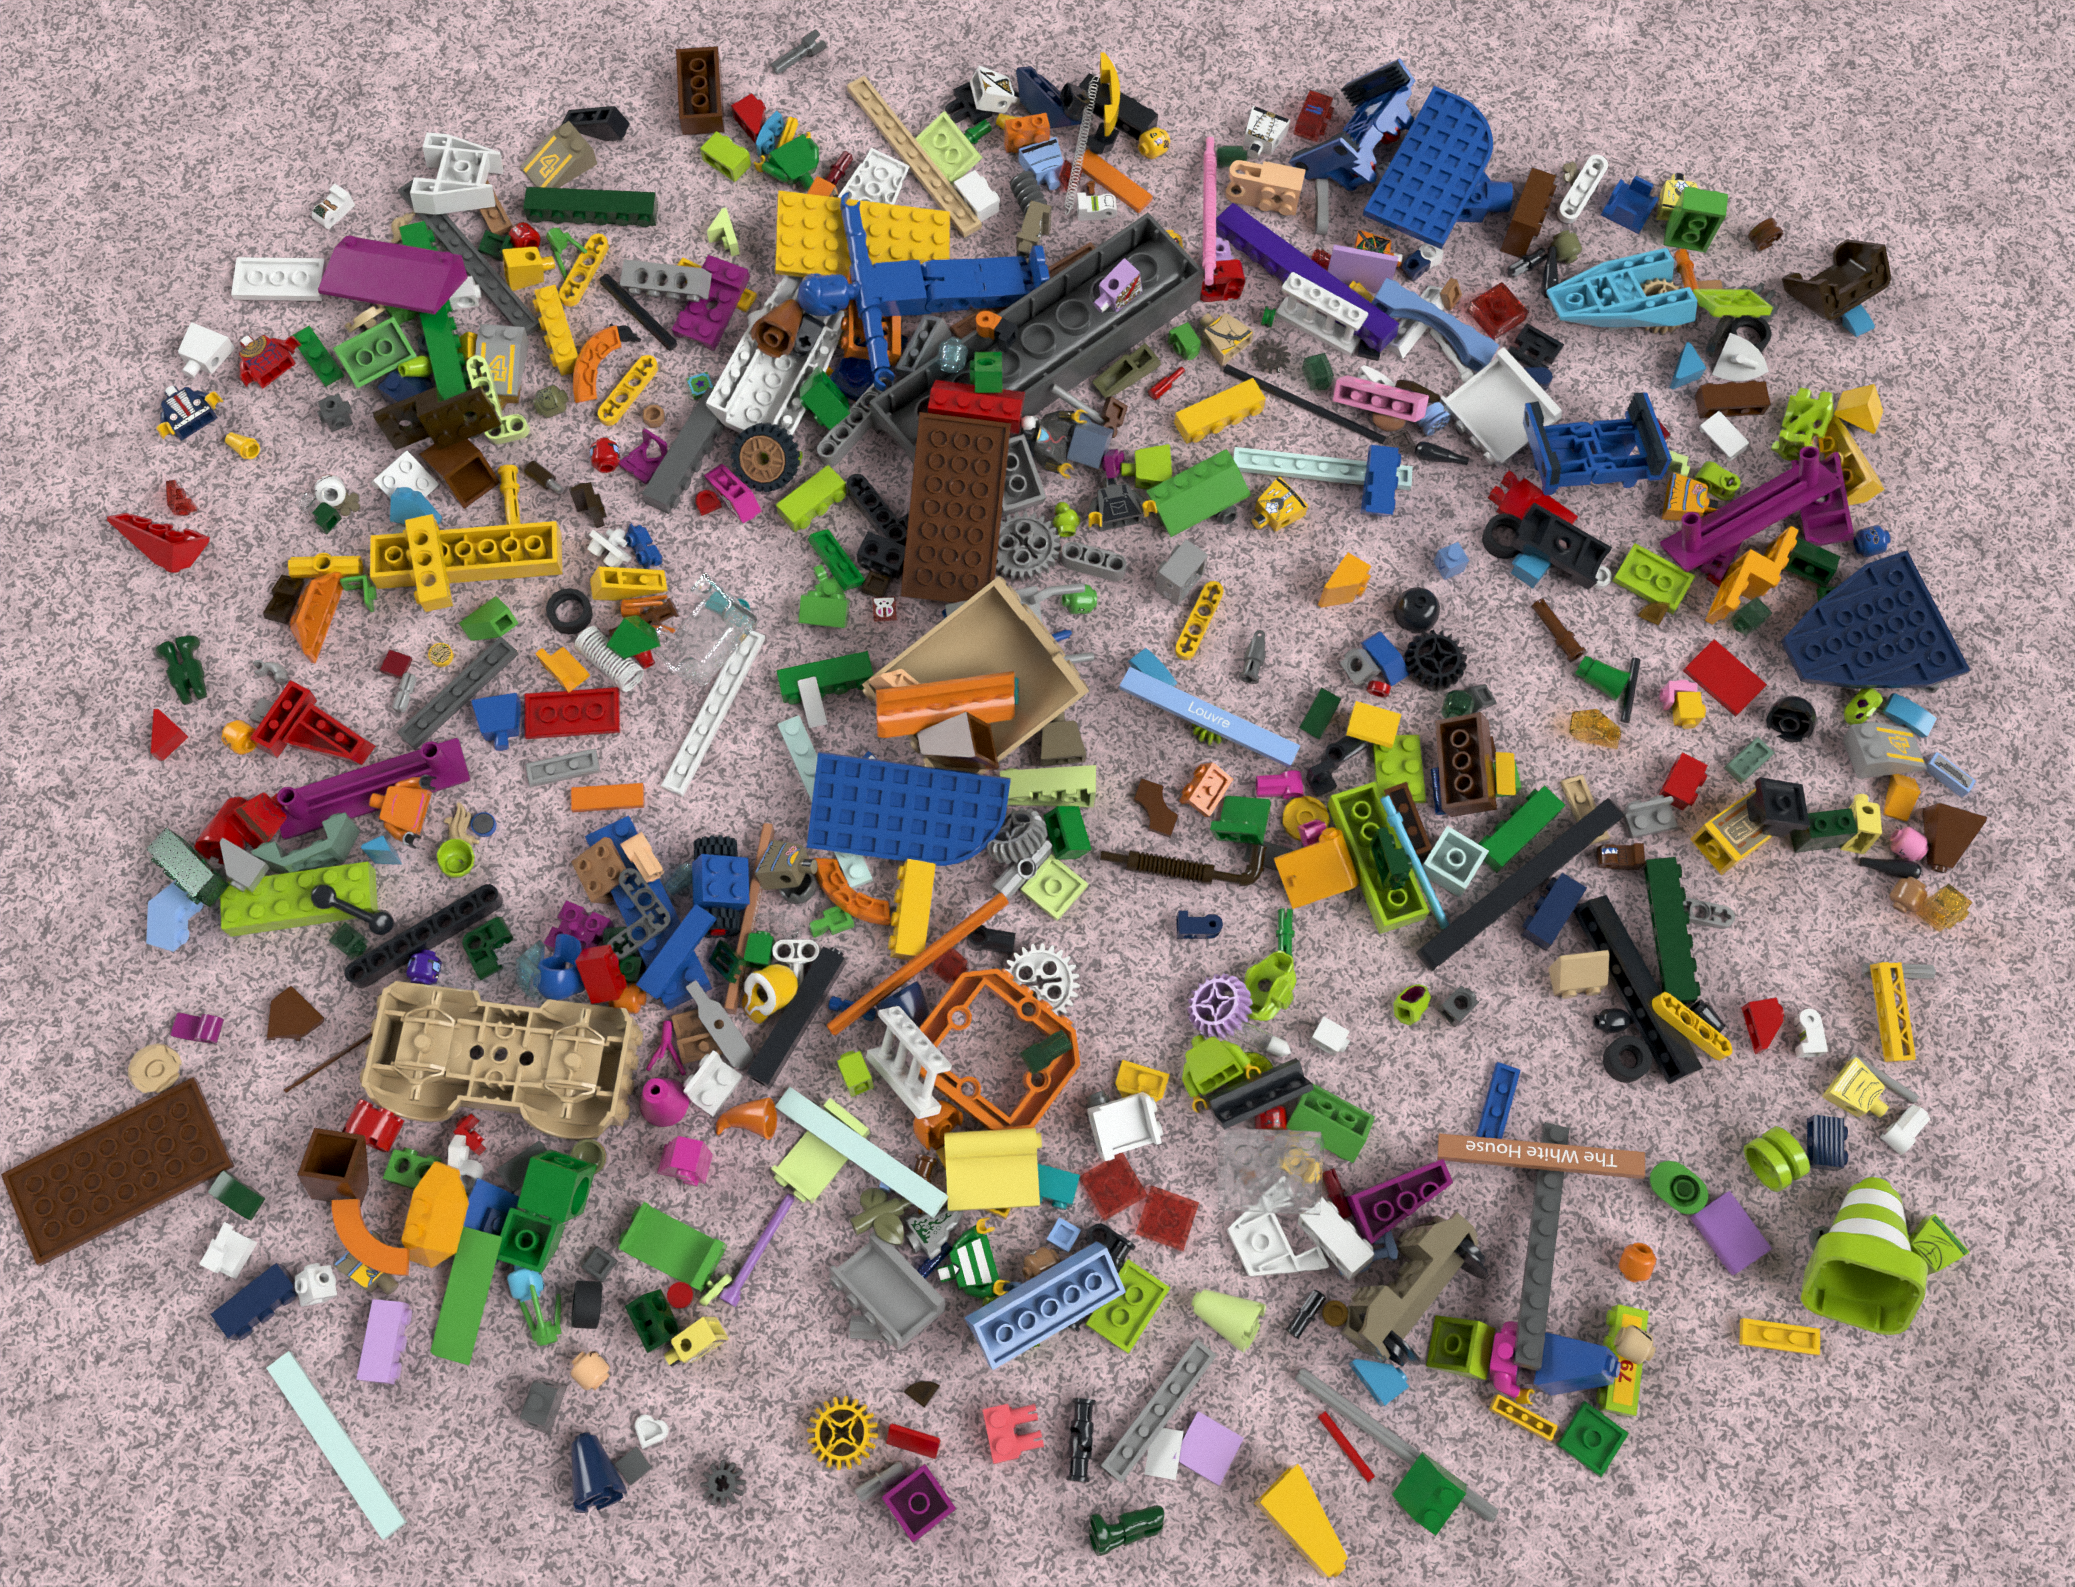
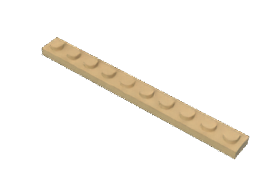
(914, 156)

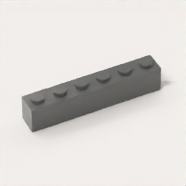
(683, 457)

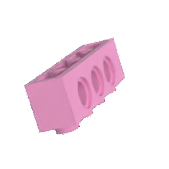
(1380, 398)

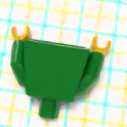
(792, 161)

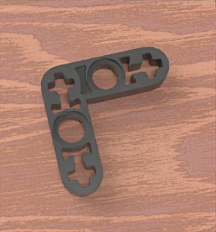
(646, 921)

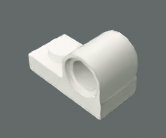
(458, 1158)

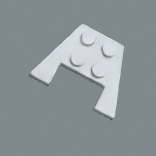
(1265, 1248)

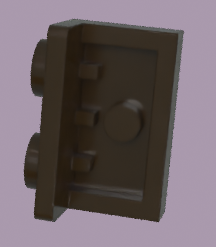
(585, 498)

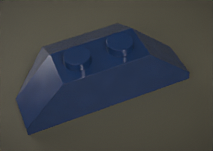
(1042, 97)

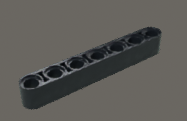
(412, 936)

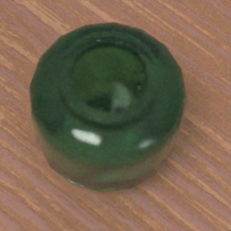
(1457, 704)

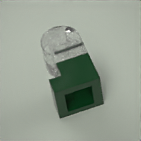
(324, 514)

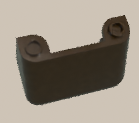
(1857, 275)

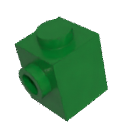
(759, 950)

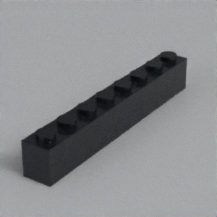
(1636, 988)

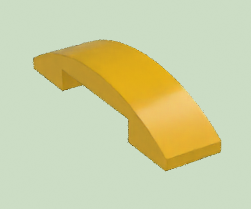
(1109, 75)

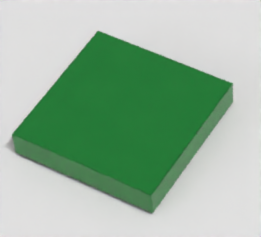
(1592, 1439)

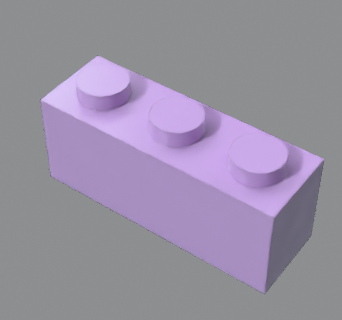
(384, 1341)

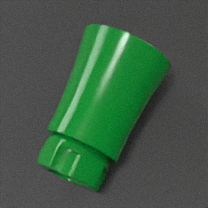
(1603, 677)

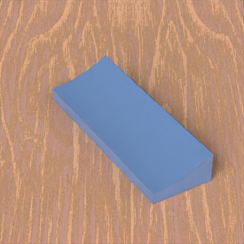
(1045, 1304)

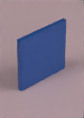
(487, 1195)

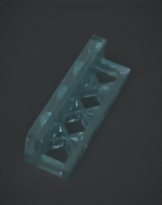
(527, 973)

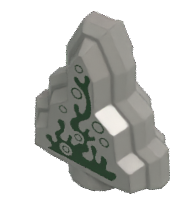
(931, 1233)

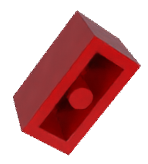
(1683, 781)
(601, 974)

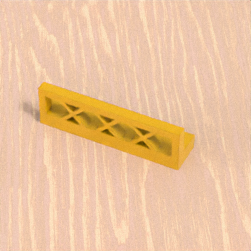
(1889, 1013)

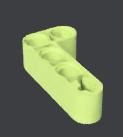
(507, 433)

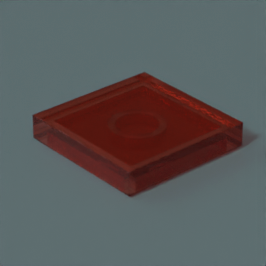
(1113, 1186)
(1167, 1218)

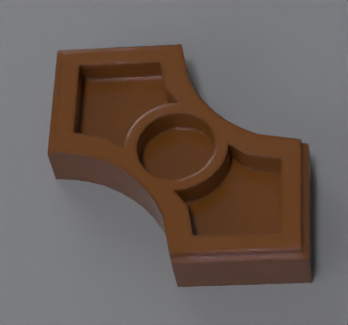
(1161, 818)

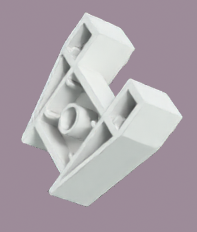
(460, 176)

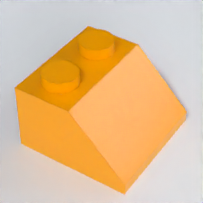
(1346, 582)

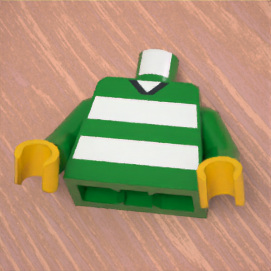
(974, 1264)

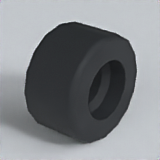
(1617, 1069)
(586, 1304)

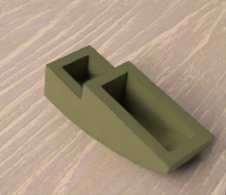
(1127, 371)

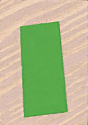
(466, 1295)

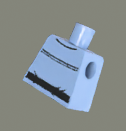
(1044, 161)

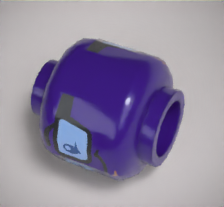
(424, 968)

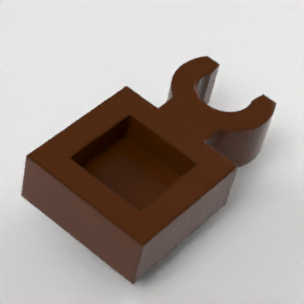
(1113, 414)

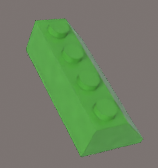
(1199, 492)

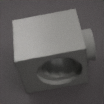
(1368, 670)

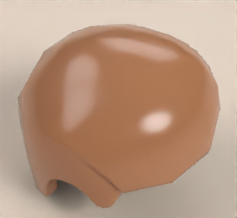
(1387, 422)

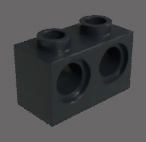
(886, 551)

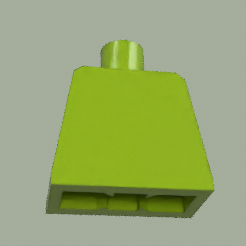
(1149, 466)

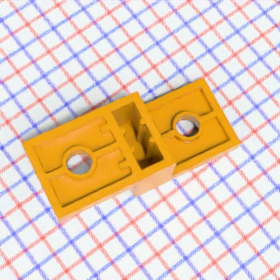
(1752, 575)

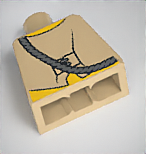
(1225, 336)

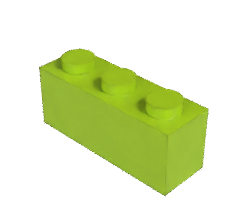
(812, 498)

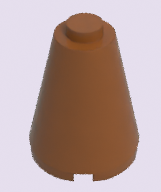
(778, 329)

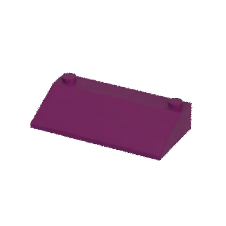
(392, 274)

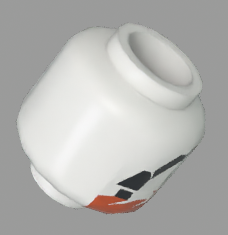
(330, 490)

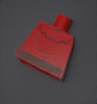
(257, 819)

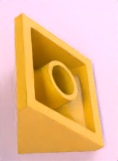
(1860, 407)
(1373, 724)

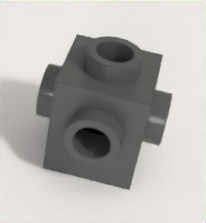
(335, 412)

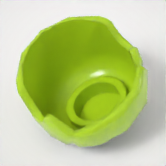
(450, 853)

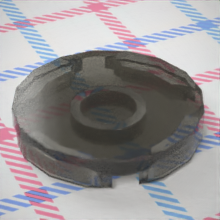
(1719, 336)

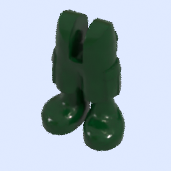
(189, 673)
(1131, 1528)

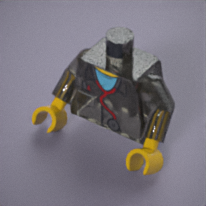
(1053, 439)

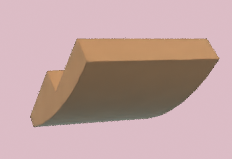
(693, 1037)

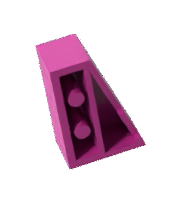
(686, 1160)

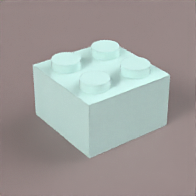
(1454, 861)

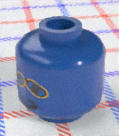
(1871, 541)

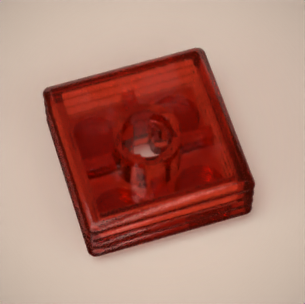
(1497, 310)

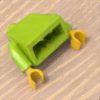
(1212, 1065)

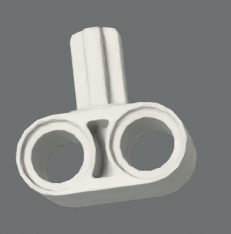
(796, 959)

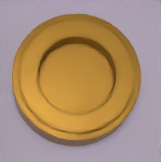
(1334, 1313)

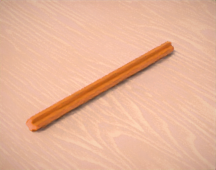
(917, 964)

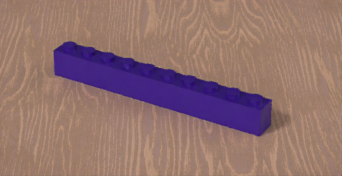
(1282, 259)

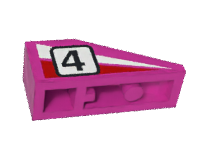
(733, 493)

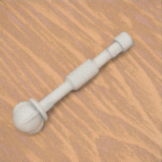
(1465, 373)
(1028, 422)

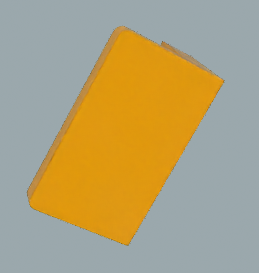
(563, 668)

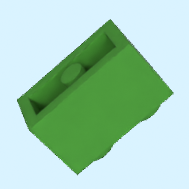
(824, 610)

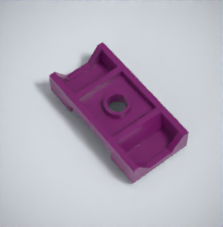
(726, 289)
(1828, 520)

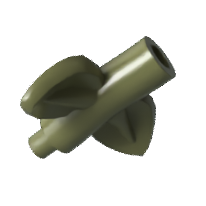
(881, 1216)

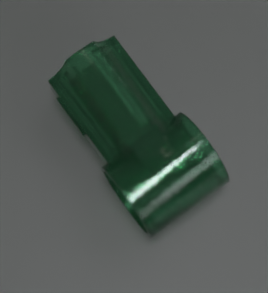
(1041, 1054)

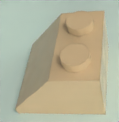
(1580, 974)

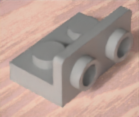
(1649, 816)

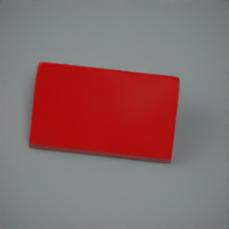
(913, 1441)

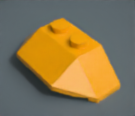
(436, 1216)

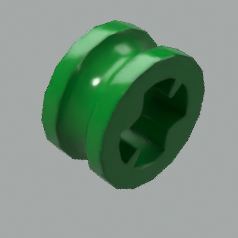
(1268, 316)

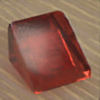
(1065, 173)

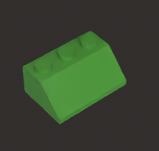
(1340, 1122)

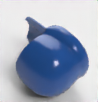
(557, 981)

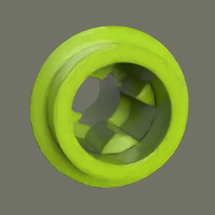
(416, 367)

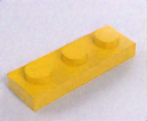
(1779, 1336)

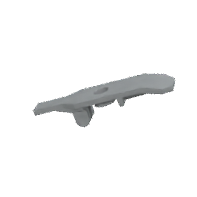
(727, 1037)

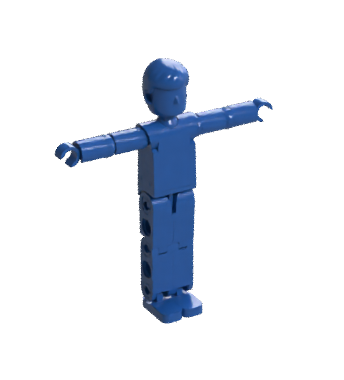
(913, 288)

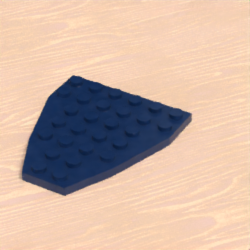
(1876, 632)

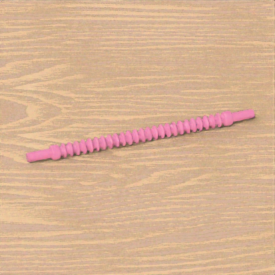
(1209, 211)

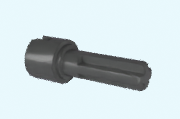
(807, 47)

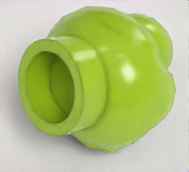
(1065, 520)

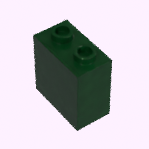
(1826, 831)

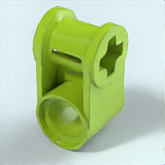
(1718, 480)

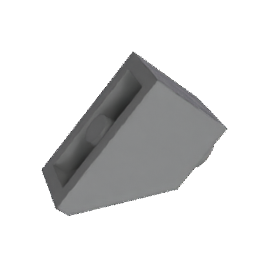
(242, 867)

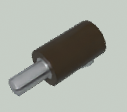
(542, 476)

